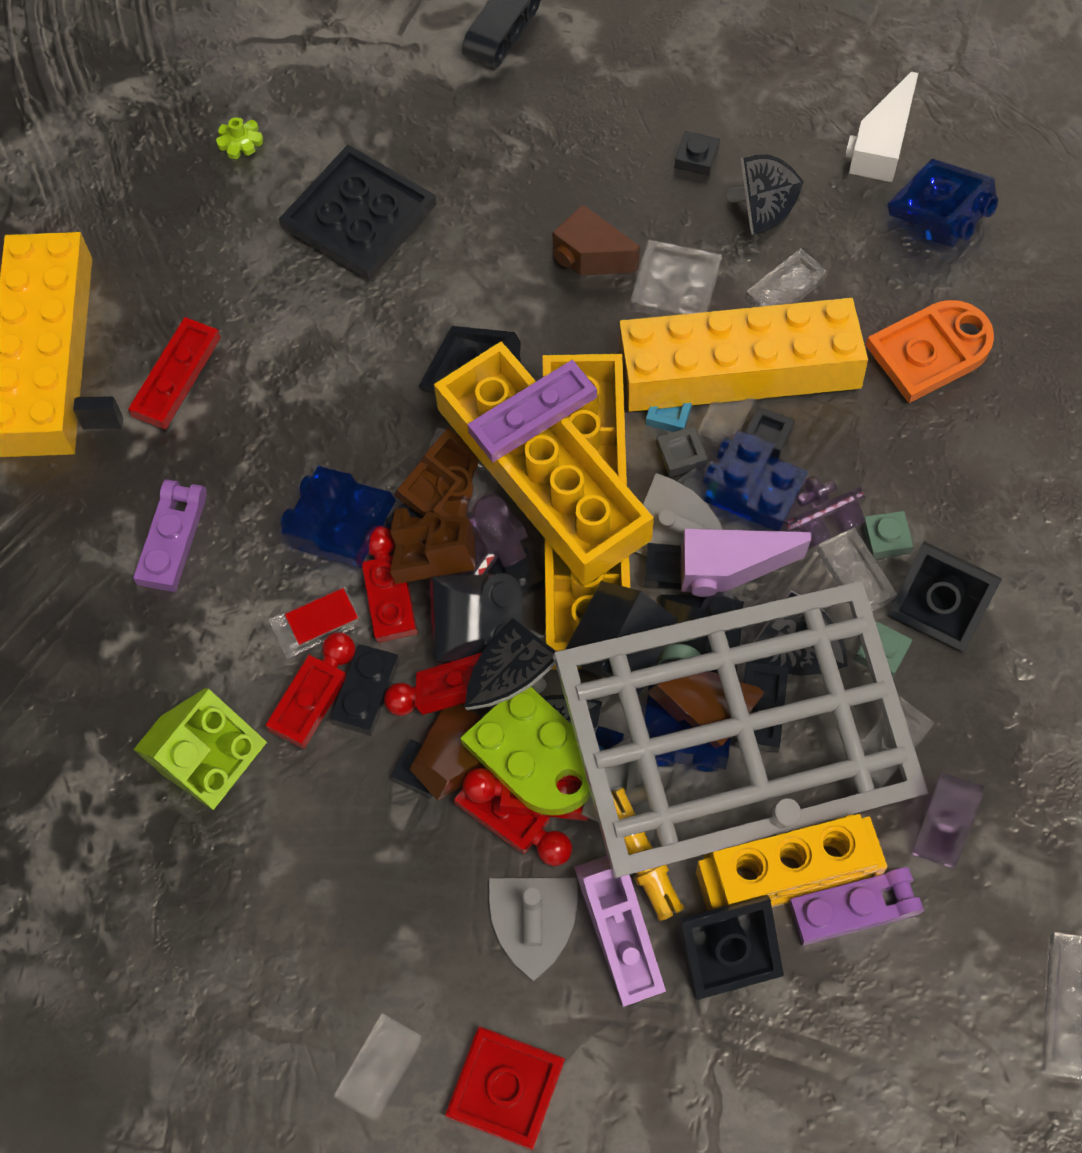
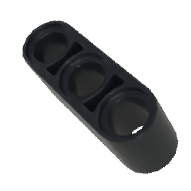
(498, 30)

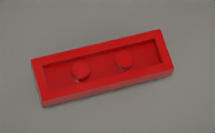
(174, 373)

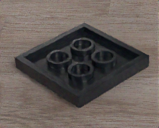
(358, 212)

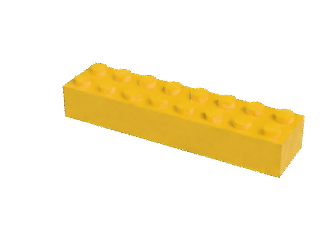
(604, 428)

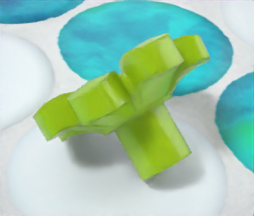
(239, 137)

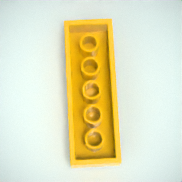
(42, 341)
(742, 354)
(553, 476)

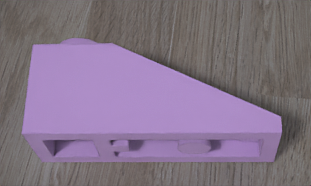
(728, 558)
(620, 931)

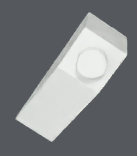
(881, 134)

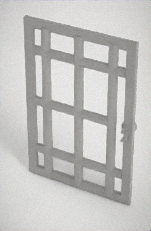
(786, 812)

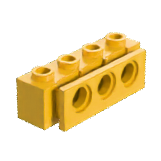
(817, 869)

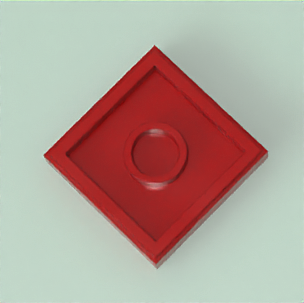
(505, 1088)

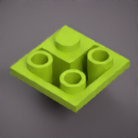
(201, 747)

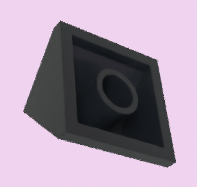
(944, 596)
(618, 613)
(730, 947)

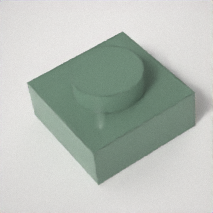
(888, 535)
(894, 646)

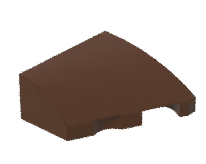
(442, 478)

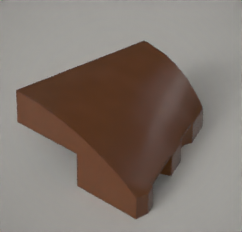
(430, 546)
(700, 699)
(443, 758)

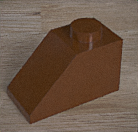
(593, 245)

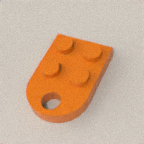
(931, 347)

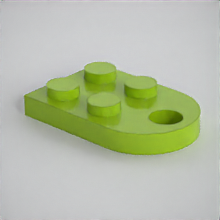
(529, 752)

